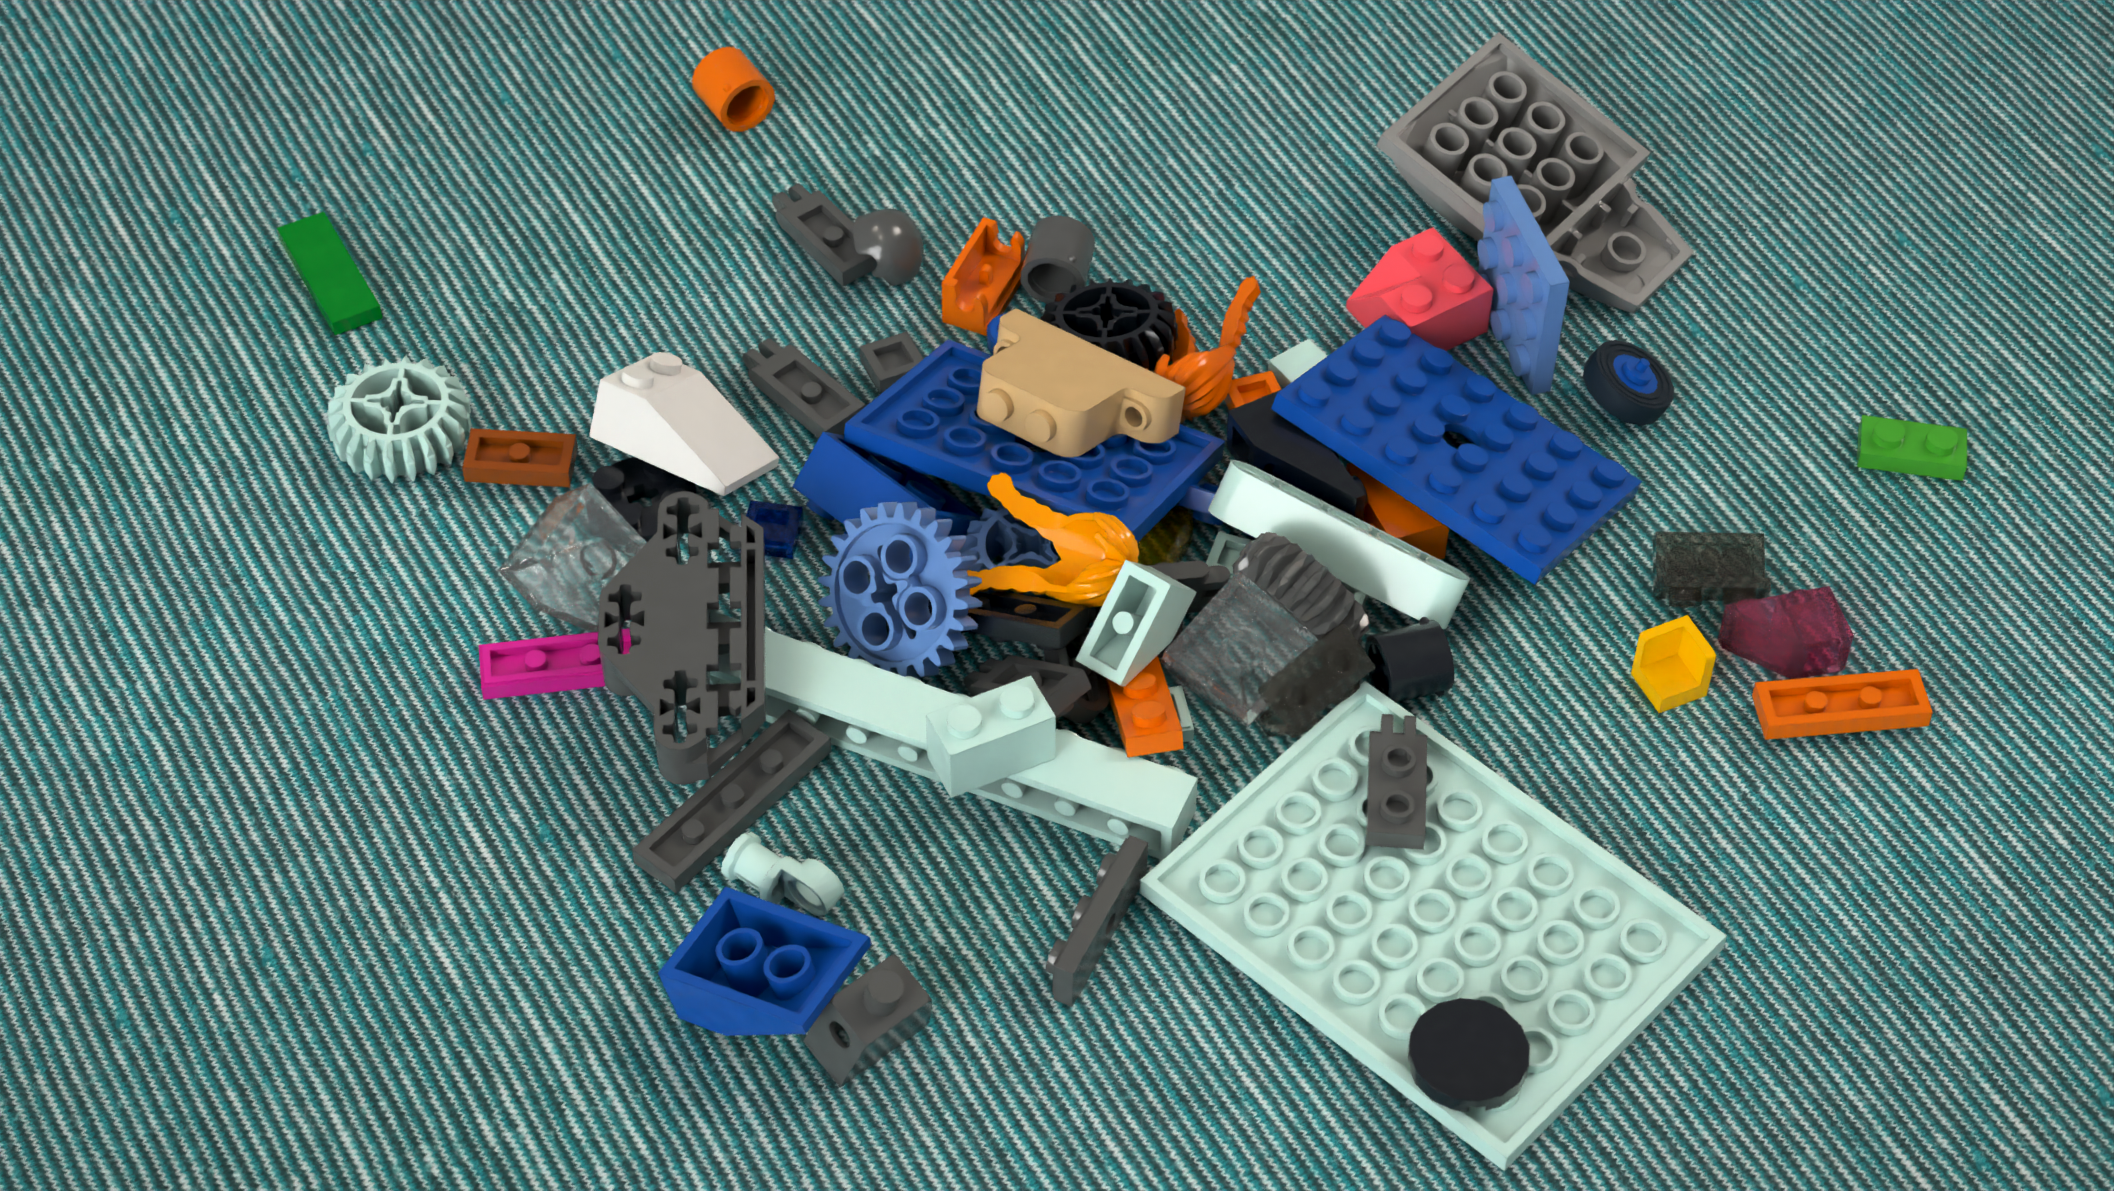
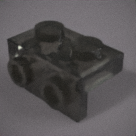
(1708, 567)
(1311, 682)

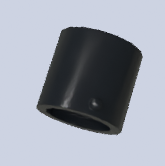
(1411, 661)

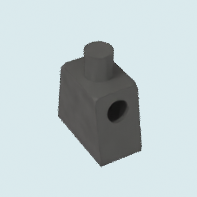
(877, 1014)

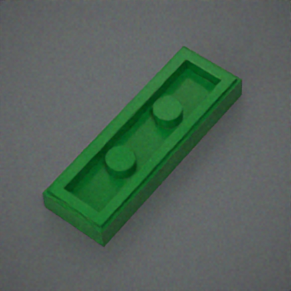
(329, 273)

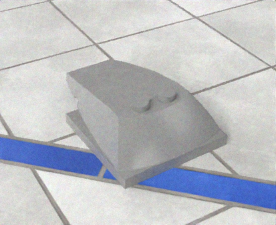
(1568, 160)

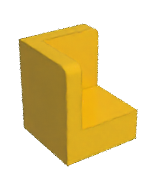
(1673, 664)

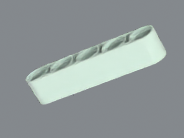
(1342, 543)

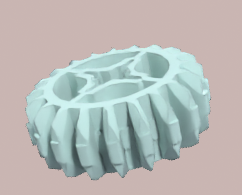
(399, 419)

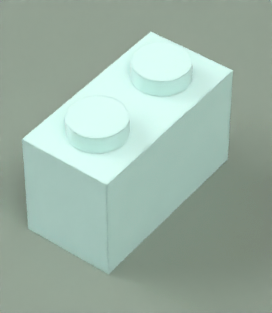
(991, 736)

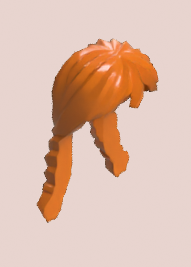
(1208, 373)

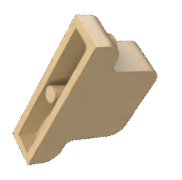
(1071, 391)

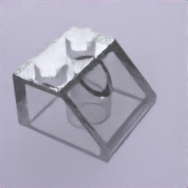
(572, 556)

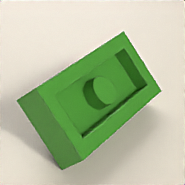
(1912, 447)

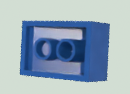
(759, 967)

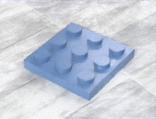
(1526, 283)

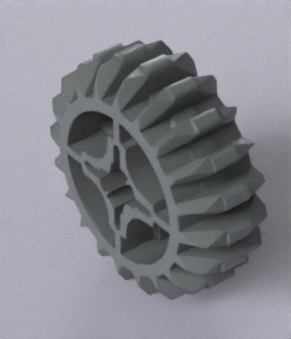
(1301, 585)

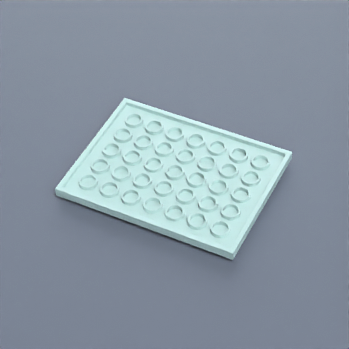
(1490, 910)

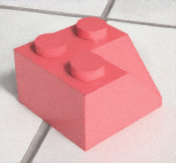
(1427, 290)

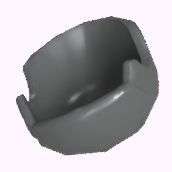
(893, 243)

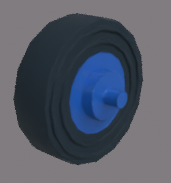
(1628, 382)

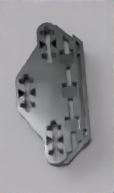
(677, 643)

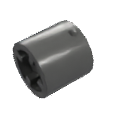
(1057, 257)

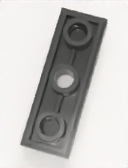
(1097, 920)

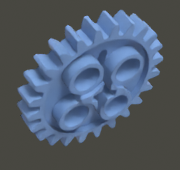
(900, 589)

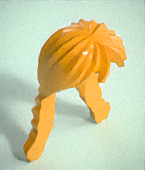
(1088, 544)

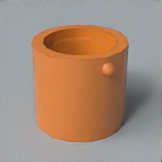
(733, 89)

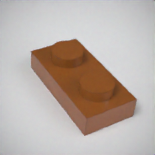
(520, 457)

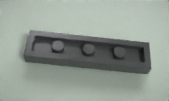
(731, 801)

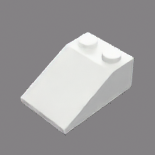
(679, 424)

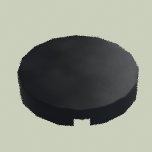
(1468, 1054)

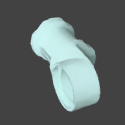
(804, 883)

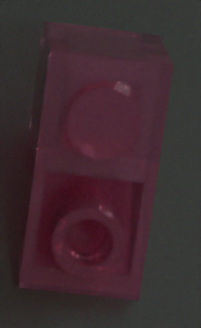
(1789, 633)

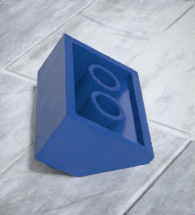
(846, 478)

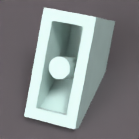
(1135, 622)

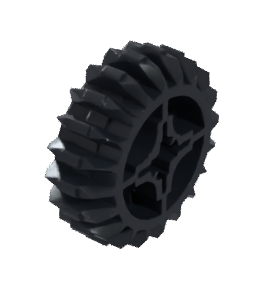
(1118, 319)

